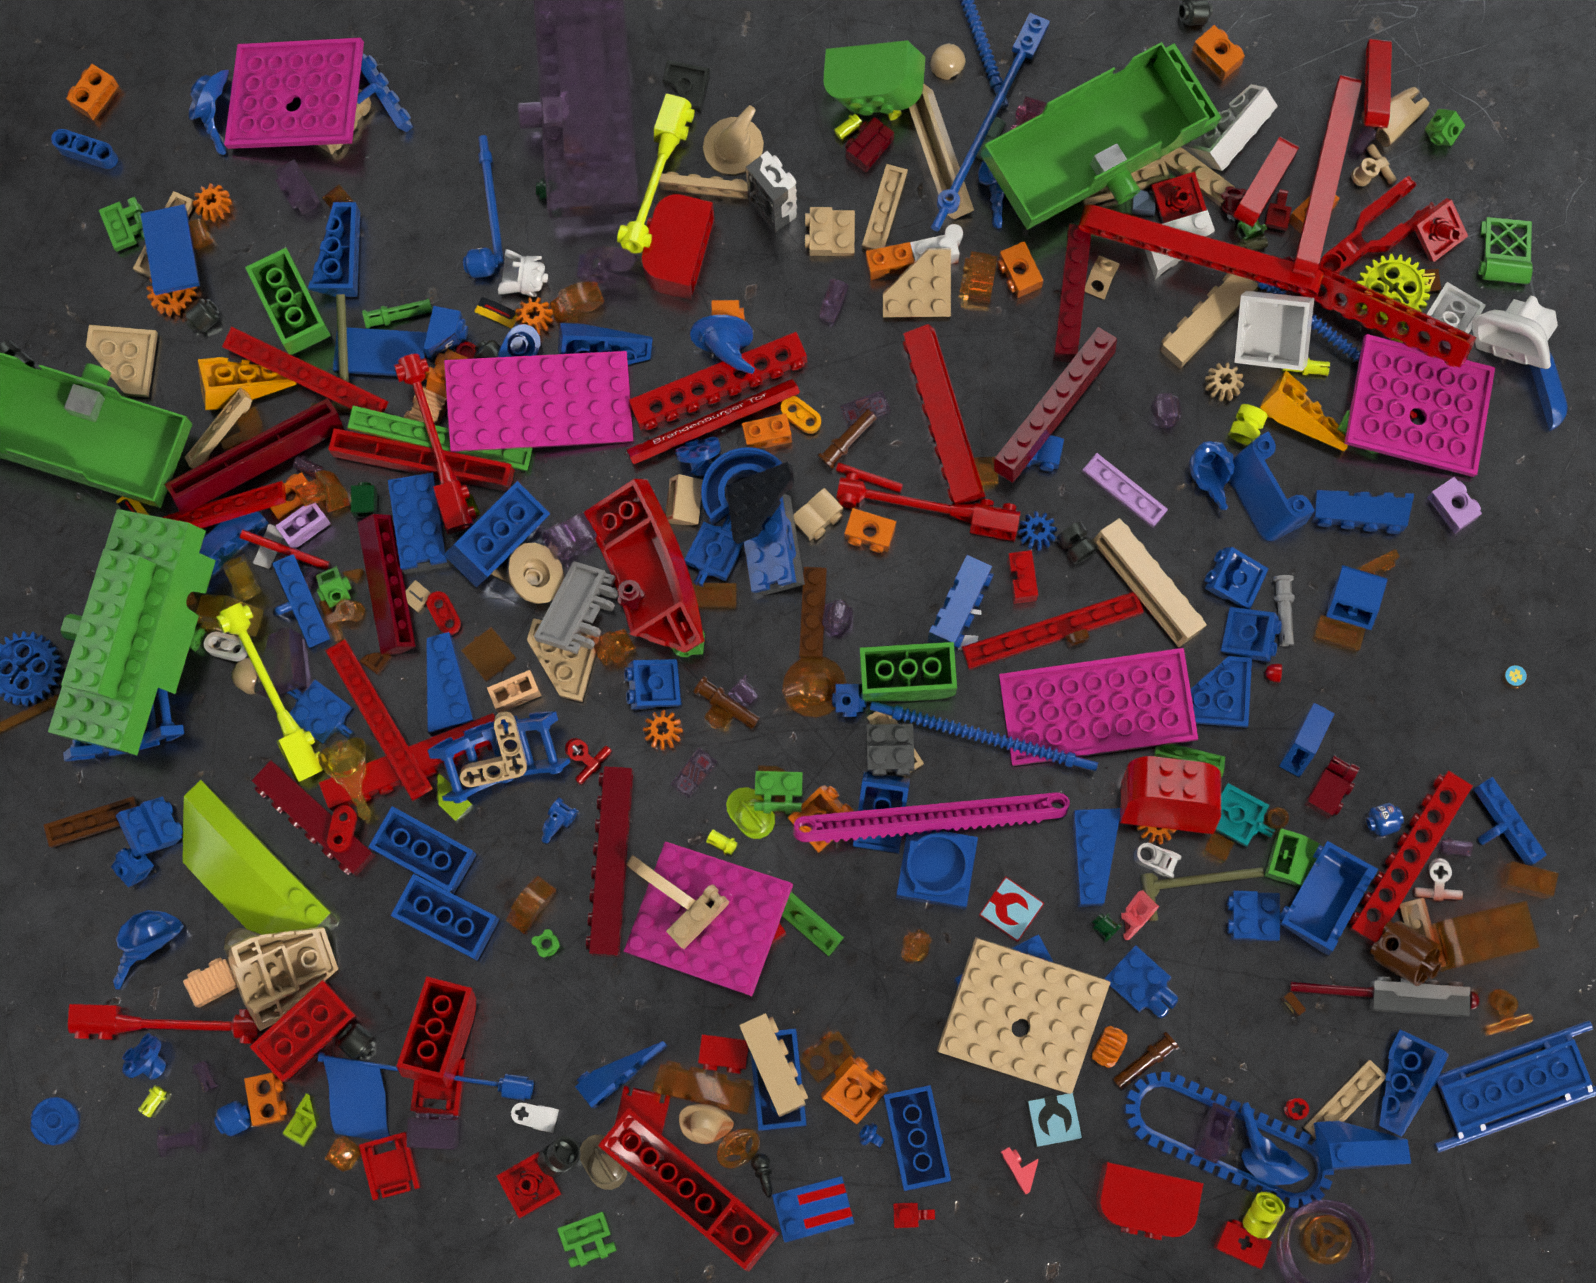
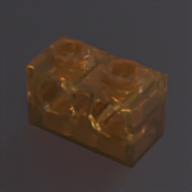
(831, 1061)

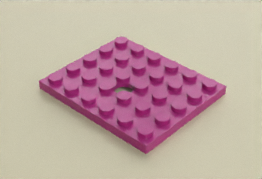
(273, 73)
(1403, 378)
(734, 943)

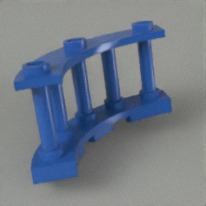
(151, 738)
(448, 748)

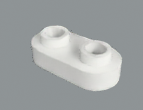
(227, 648)

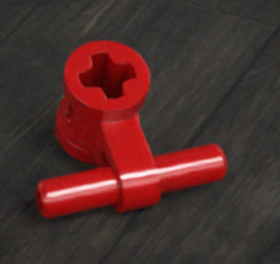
(592, 764)

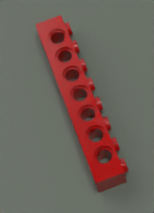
(1397, 312)
(641, 405)
(1457, 790)

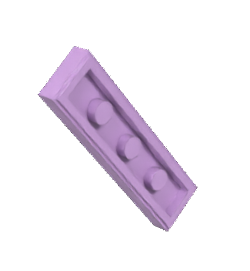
(1124, 490)

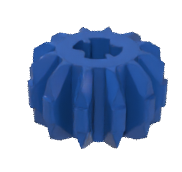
(1043, 537)

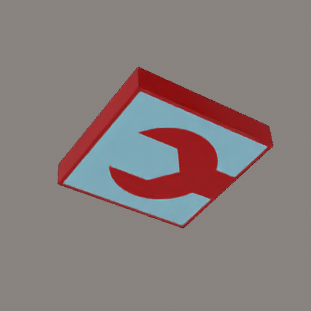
(1011, 909)

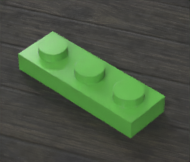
(1184, 753)
(811, 925)

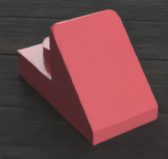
(1024, 1175)

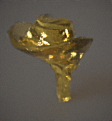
(347, 766)

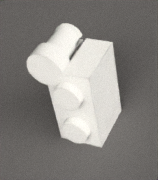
(951, 239)

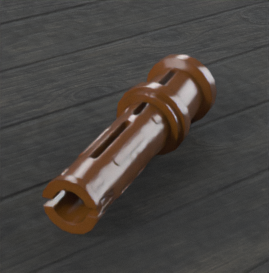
(840, 445)
(718, 697)
(1154, 1054)

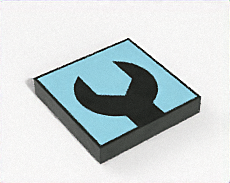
(1054, 1119)

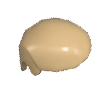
(947, 61)
(244, 676)

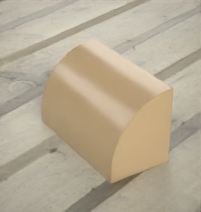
(683, 500)

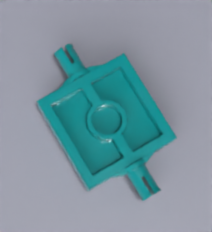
(1242, 816)

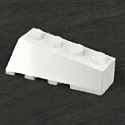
(1234, 129)

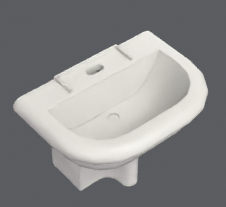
(1517, 333)

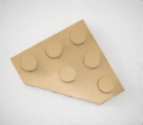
(922, 287)
(126, 354)
(565, 669)

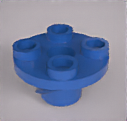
(698, 454)
(144, 1059)

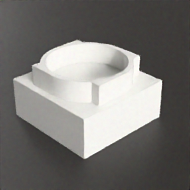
(1274, 330)

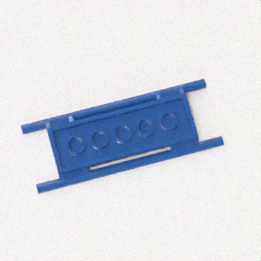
(1515, 1086)

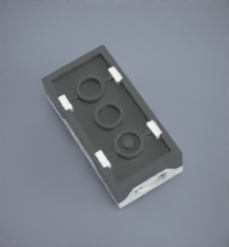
(771, 191)

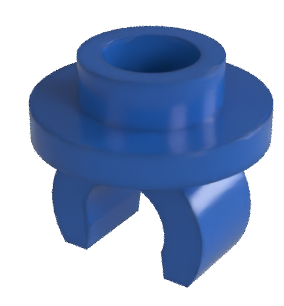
(868, 1134)

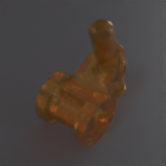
(344, 611)
(1506, 1011)

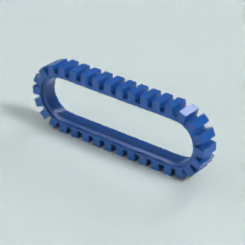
(1224, 1169)

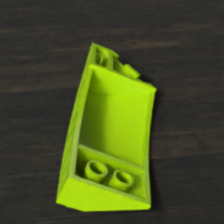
(242, 869)

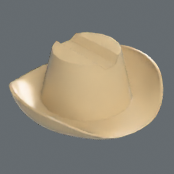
(704, 1123)

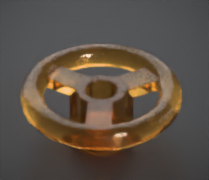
(734, 1144)
(1321, 1232)

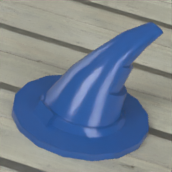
(725, 338)

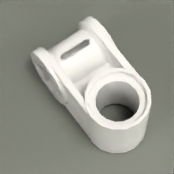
(1158, 859)
(539, 1117)

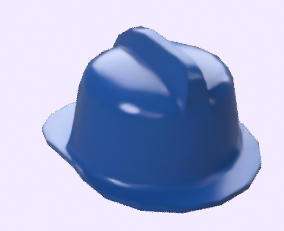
(520, 341)

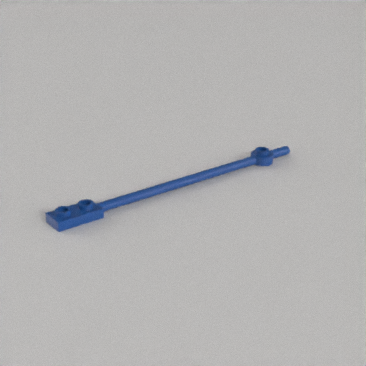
(1024, 46)

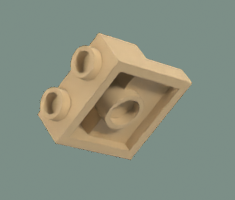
(830, 232)

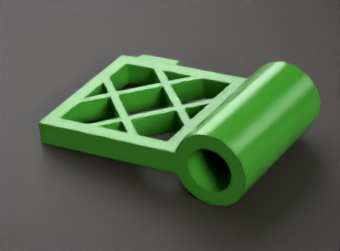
(1502, 266)

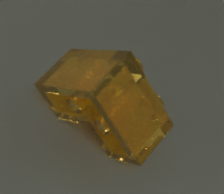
(213, 604)

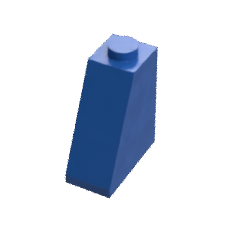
(1307, 740)

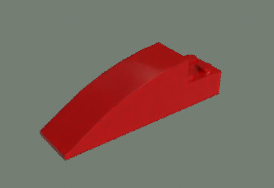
(689, 1189)

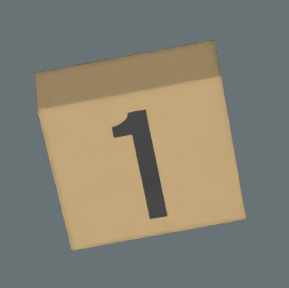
(417, 596)

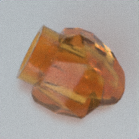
(916, 946)

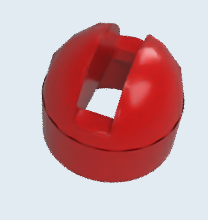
(1274, 672)

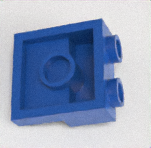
(1235, 577)
(1251, 633)
(652, 684)
(150, 826)
(1254, 916)

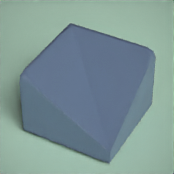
(1143, 204)

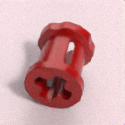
(1302, 1113)

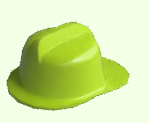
(741, 810)

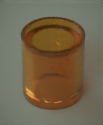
(200, 233)
(1282, 813)

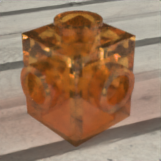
(614, 647)

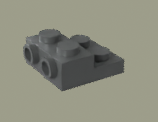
(890, 749)

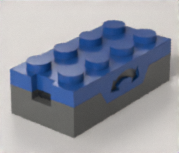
(418, 523)
(775, 554)

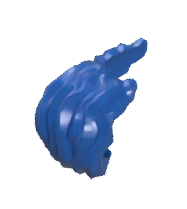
(1211, 469)

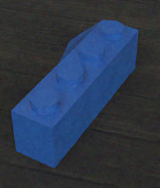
(339, 253)
(1362, 510)
(224, 539)

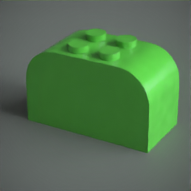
(875, 76)
(288, 301)
(908, 672)

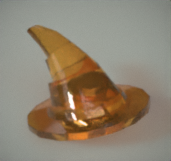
(811, 685)

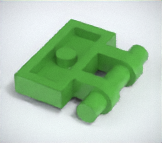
(117, 224)
(778, 784)
(584, 1232)

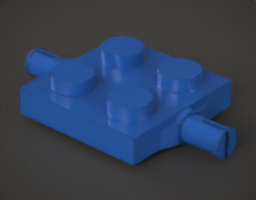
(713, 552)
(320, 712)

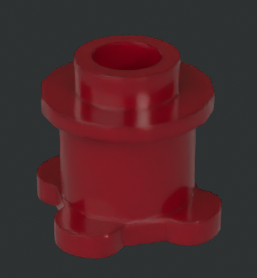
(1232, 199)
(630, 594)

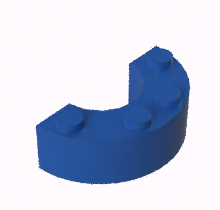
(726, 470)

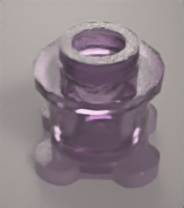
(744, 691)

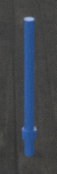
(485, 159)

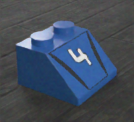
(444, 332)

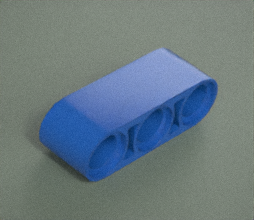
(91, 155)

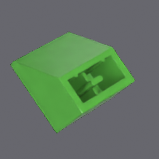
(1291, 857)

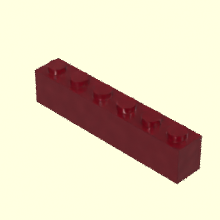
(1072, 294)
(386, 584)
(310, 815)

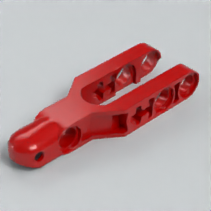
(1355, 247)

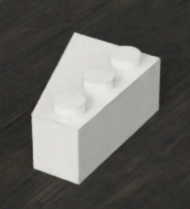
(1197, 223)

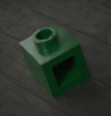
(363, 500)

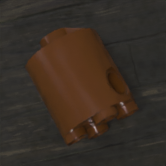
(1407, 953)

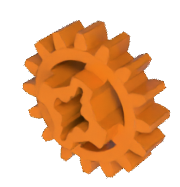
(179, 301)

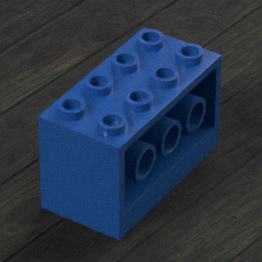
(496, 534)

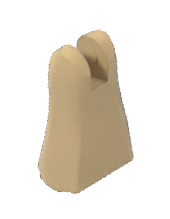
(1402, 115)

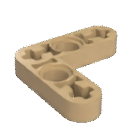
(504, 762)
(659, 882)

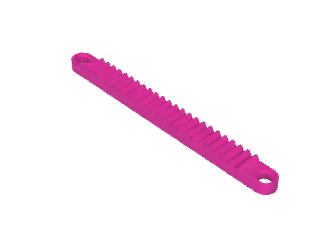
(930, 817)

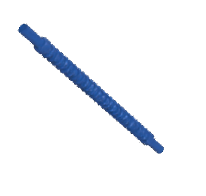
(995, 81)
(1322, 328)
(1069, 759)

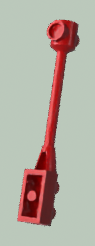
(449, 494)
(984, 517)
(109, 1021)

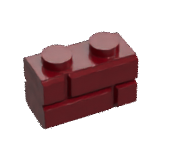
(869, 144)

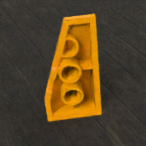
(223, 378)
(1293, 408)

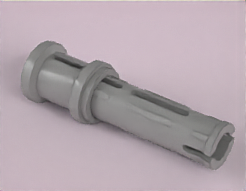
(1284, 599)

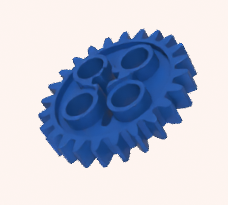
(38, 682)

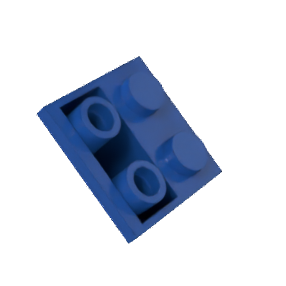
(1356, 597)

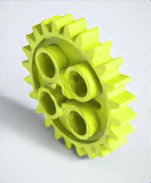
(1407, 276)

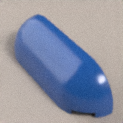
(1550, 394)

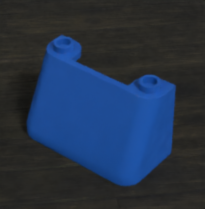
(1262, 495)
(1328, 897)

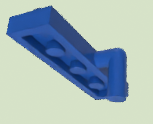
(389, 99)
(299, 601)
(1508, 822)

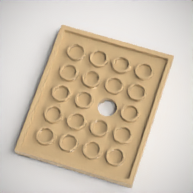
(1011, 986)

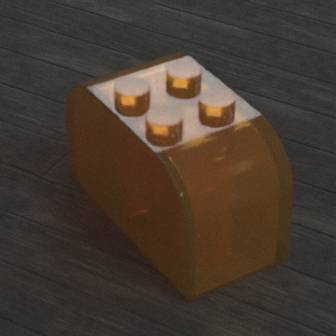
(1485, 936)

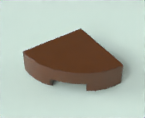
(376, 661)

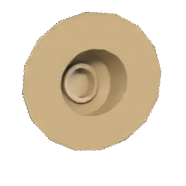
(733, 143)
(532, 573)

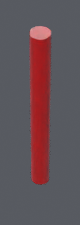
(283, 549)

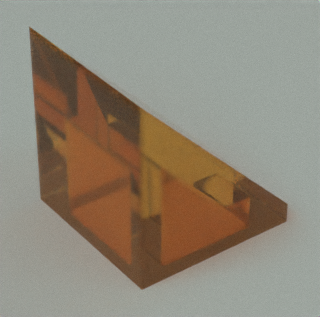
(354, 575)

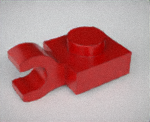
(1278, 214)
(907, 1215)

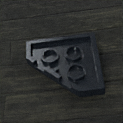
(756, 499)

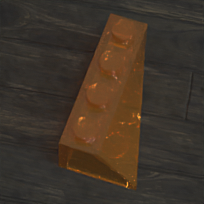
(703, 1088)

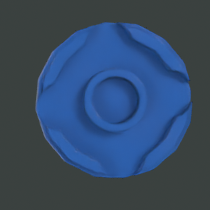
(54, 1121)

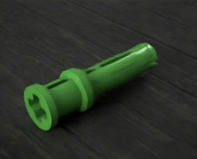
(386, 315)

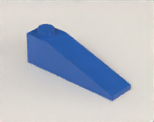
(591, 339)
(1410, 1076)
(1354, 1147)

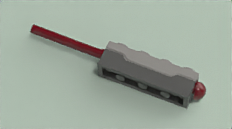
(1405, 997)

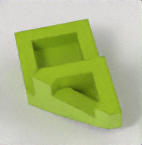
(455, 810)
(302, 1123)

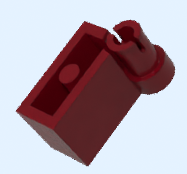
(1332, 786)

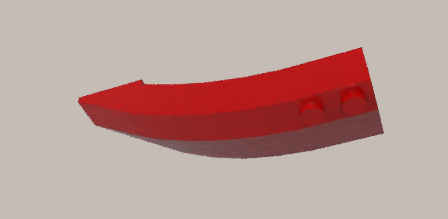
(644, 549)

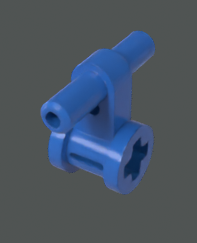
(559, 815)

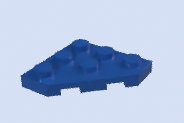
(1224, 694)

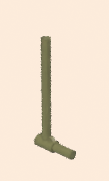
(342, 348)
(1151, 884)

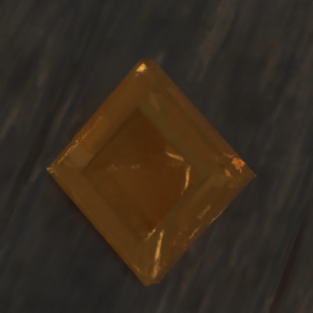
(337, 194)
(718, 717)

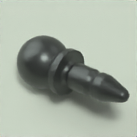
(761, 1164)

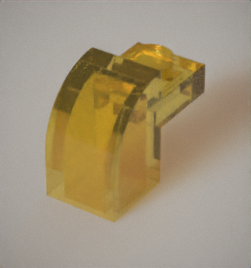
(242, 578)

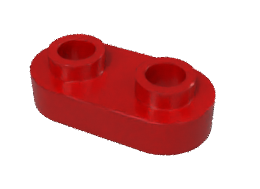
(444, 613)
(342, 828)

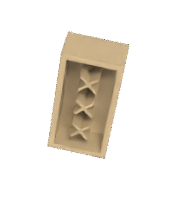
(772, 1064)

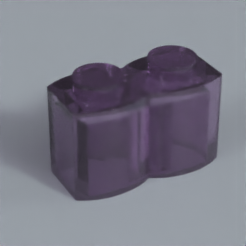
(569, 537)

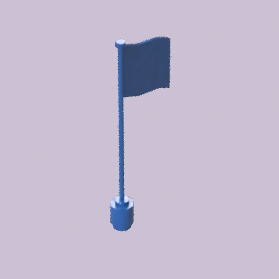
(360, 1097)

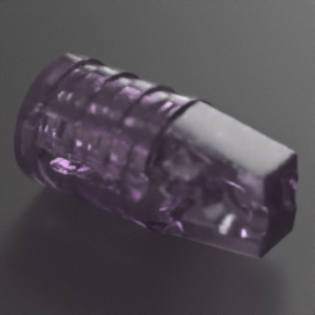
(833, 300)

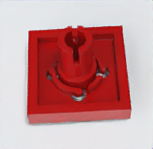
(1187, 185)
(1445, 232)
(528, 1185)

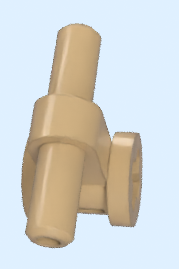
(1371, 167)

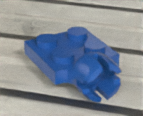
(1142, 983)

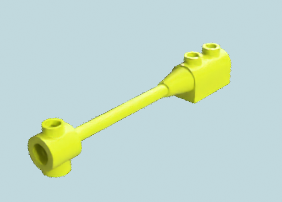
(667, 132)
(296, 743)

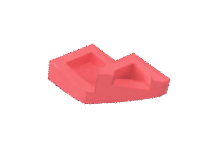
(1138, 913)

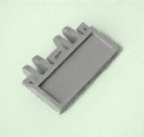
(577, 602)

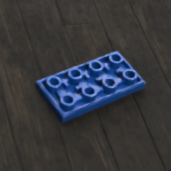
(170, 249)
(378, 350)

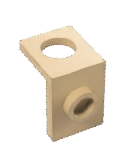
(1103, 271)

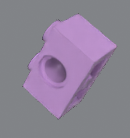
(1454, 517)
(302, 525)

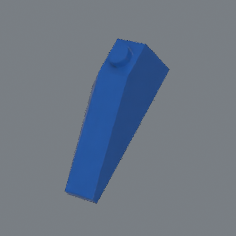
(606, 1080)

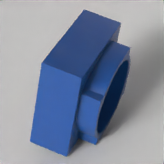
(937, 868)

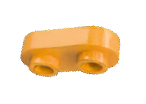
(801, 415)

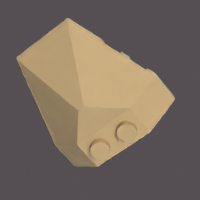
(280, 970)

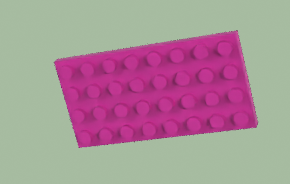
(538, 401)
(1100, 705)

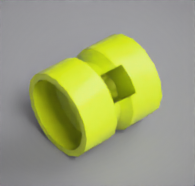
(1248, 422)
(1263, 1215)

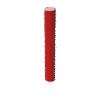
(869, 477)

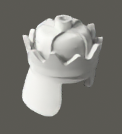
(522, 274)

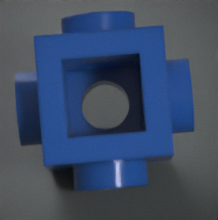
(840, 699)
(131, 868)

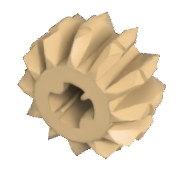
(1221, 374)

